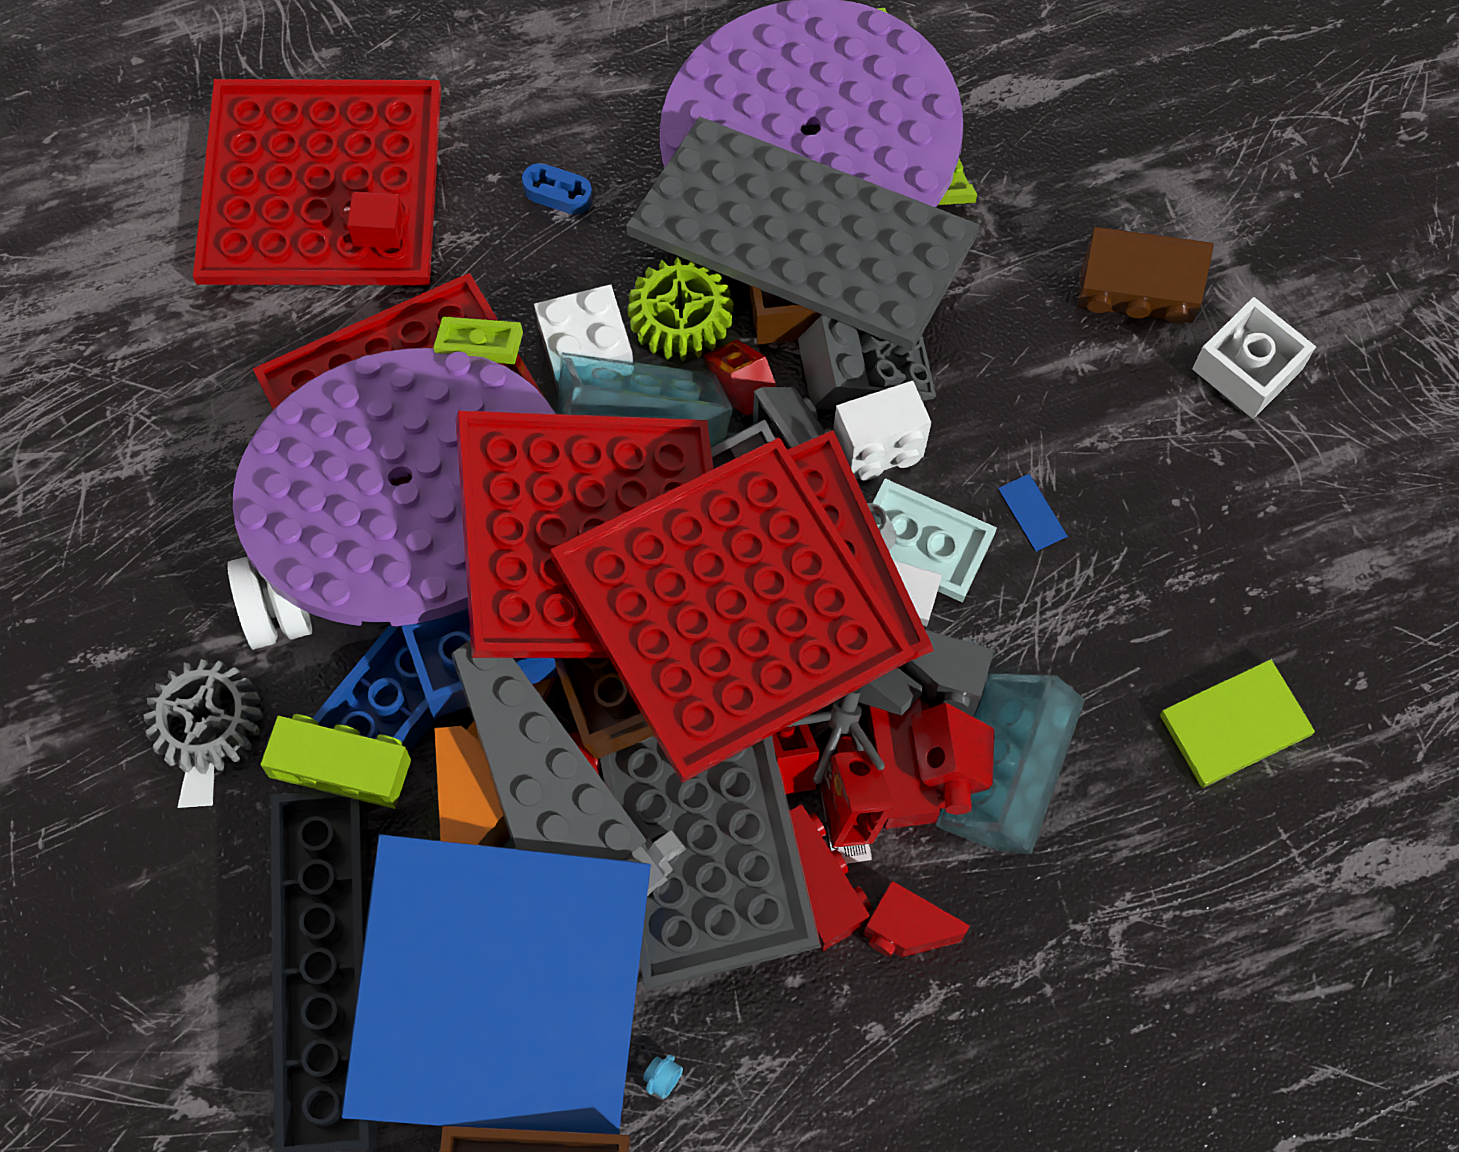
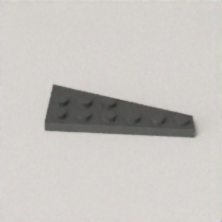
(538, 772)

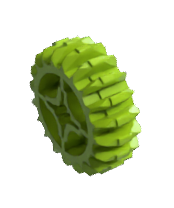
(651, 309)

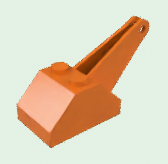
(465, 789)

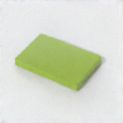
(1236, 723)

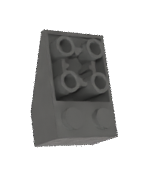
(851, 364)

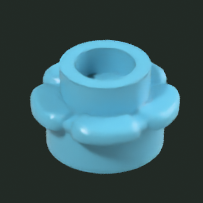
(662, 1076)

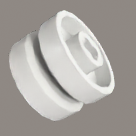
(260, 604)

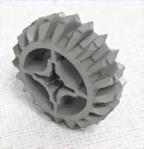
(209, 686)

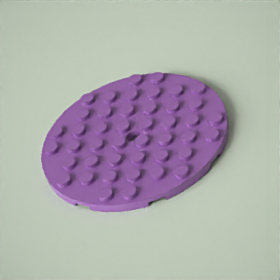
(854, 70)
(320, 494)

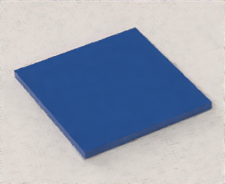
(496, 988)

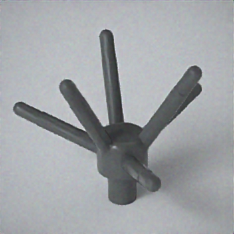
(842, 720)

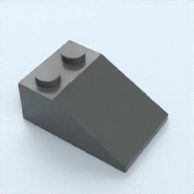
(951, 673)

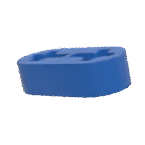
(557, 188)

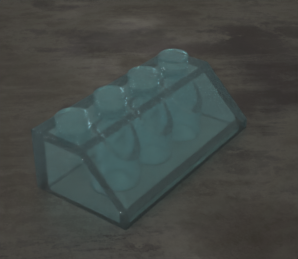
(641, 390)
(1031, 738)

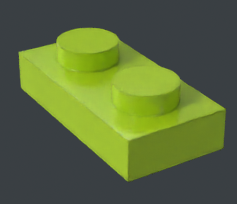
(480, 338)

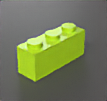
(336, 760)

